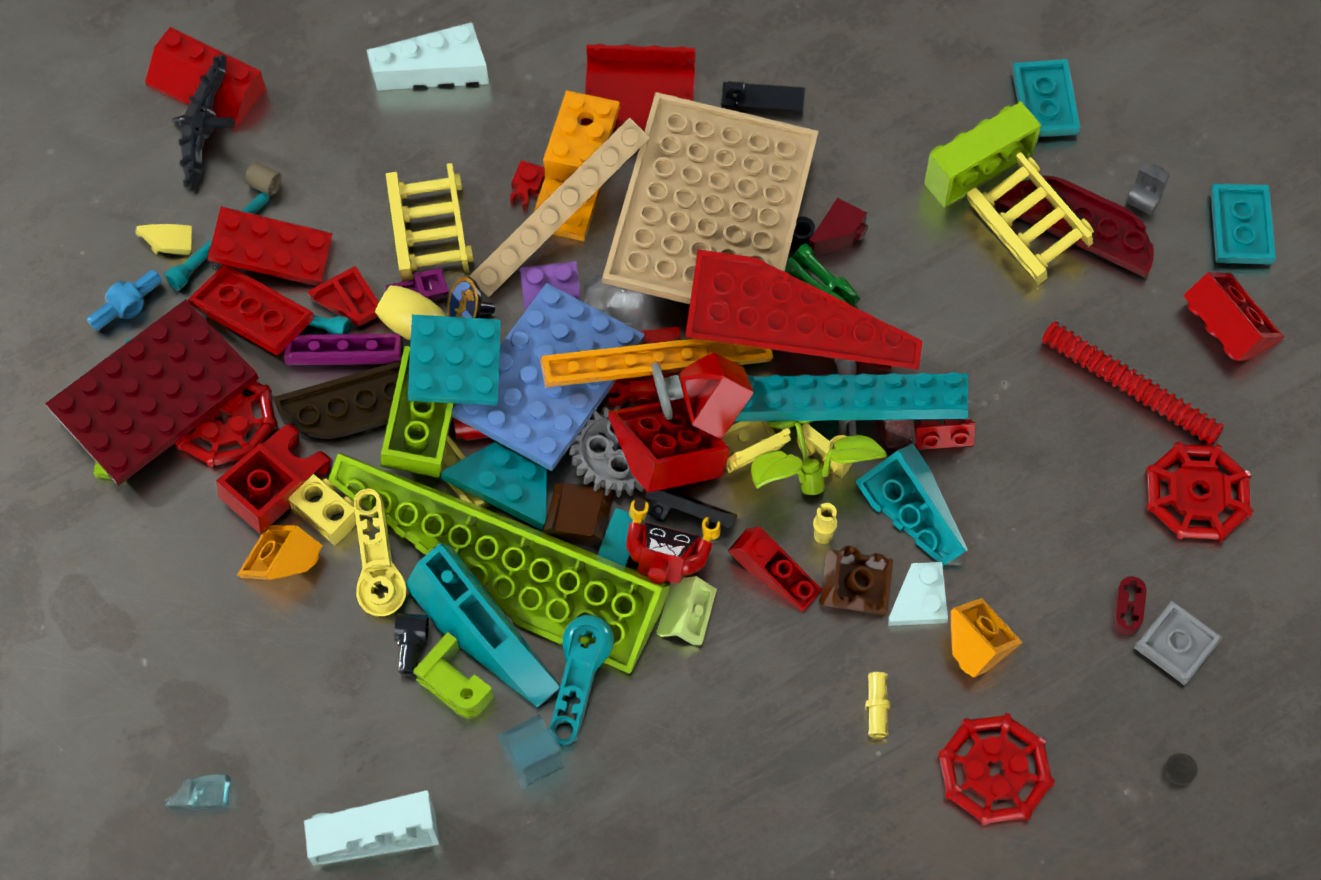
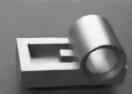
(1148, 187)

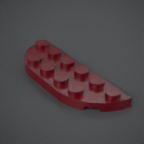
(1117, 231)

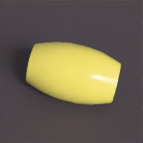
(398, 306)

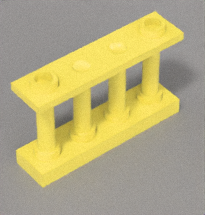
(406, 238)
(1019, 243)

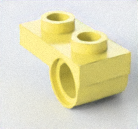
(819, 446)

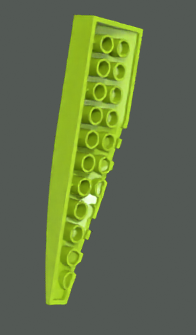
(525, 571)

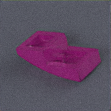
(427, 283)

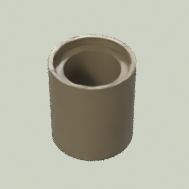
(263, 178)

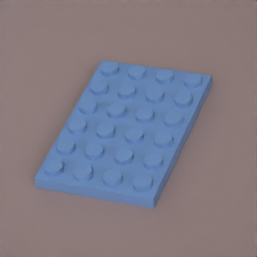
(536, 418)

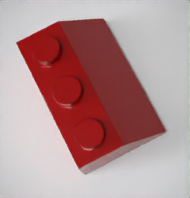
(1232, 316)

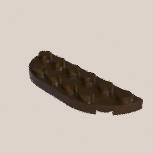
(342, 404)

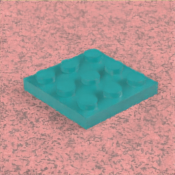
(454, 360)

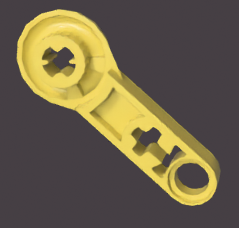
(377, 561)

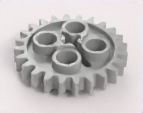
(600, 466)

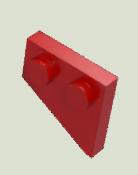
(347, 297)

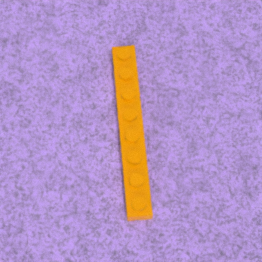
(637, 360)

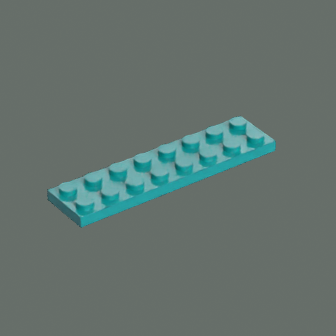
(857, 397)

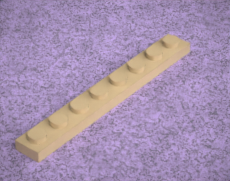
(559, 207)

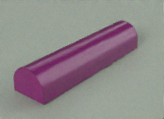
(344, 349)

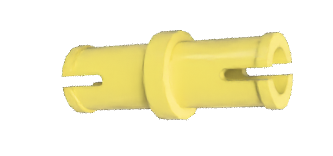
(825, 523)
(877, 704)

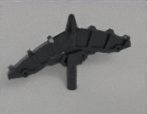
(201, 121)

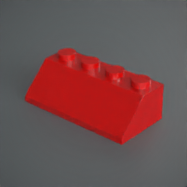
(181, 61)

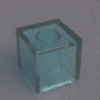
(531, 751)

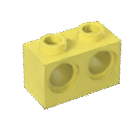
(319, 513)

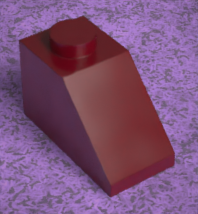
(839, 228)

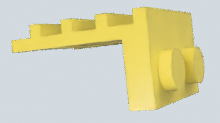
(750, 440)

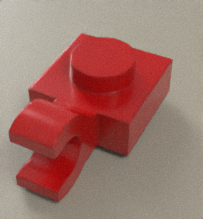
(637, 392)

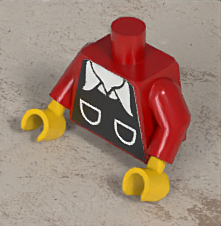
(666, 552)

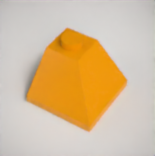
(281, 553)
(980, 637)

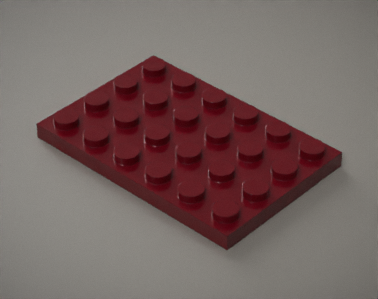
(151, 392)

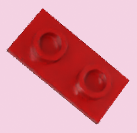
(950, 434)

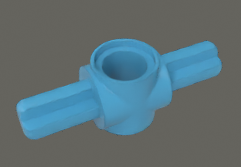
(124, 300)

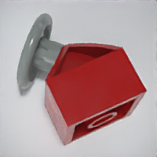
(711, 390)

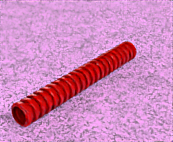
(1134, 384)

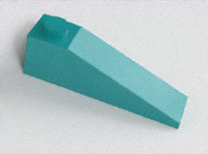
(911, 498)

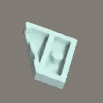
(921, 597)

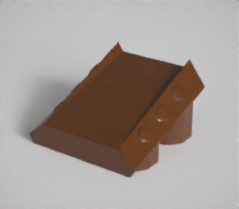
(578, 514)
(856, 580)

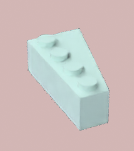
(430, 60)
(372, 829)

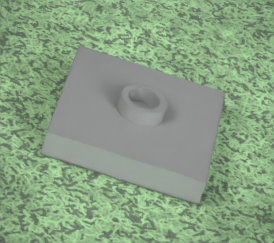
(1178, 642)

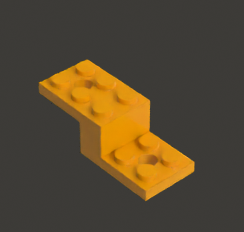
(571, 147)

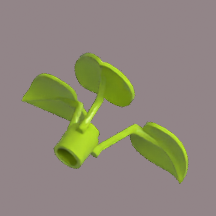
(811, 474)

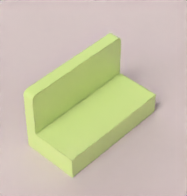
(687, 610)

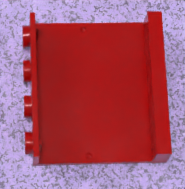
(635, 75)

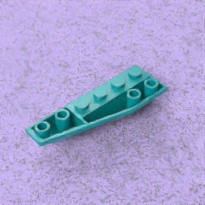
(466, 611)

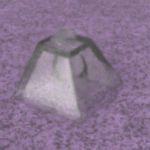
(616, 302)

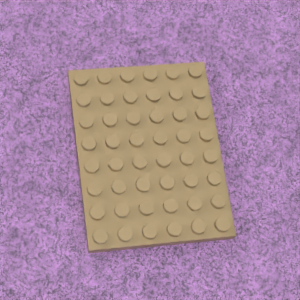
(707, 185)

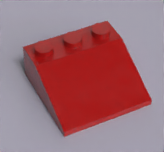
(667, 451)

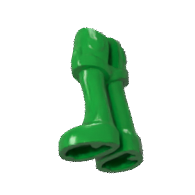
(836, 287)

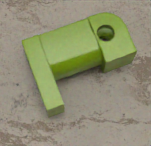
(449, 683)

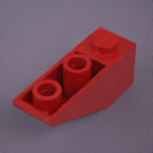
(774, 567)

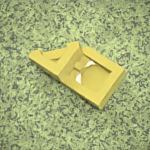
(167, 237)

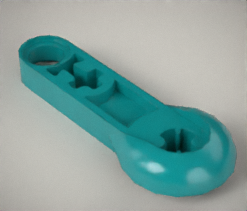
(580, 669)

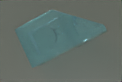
(202, 793)

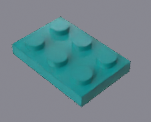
(1048, 95)
(1242, 224)

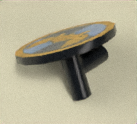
(466, 300)

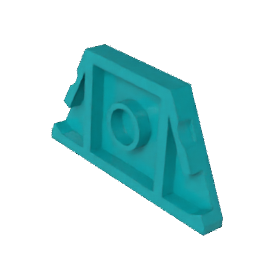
(503, 481)

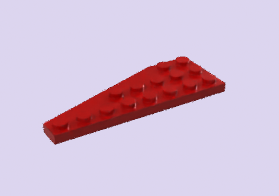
(764, 307)

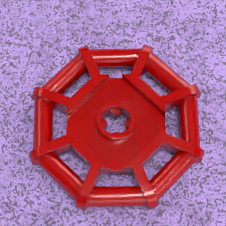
(235, 429)
(1197, 507)
(996, 787)

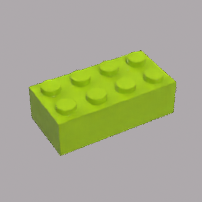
(981, 153)
(415, 430)

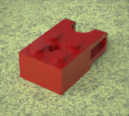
(268, 476)

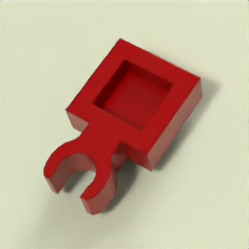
(526, 181)

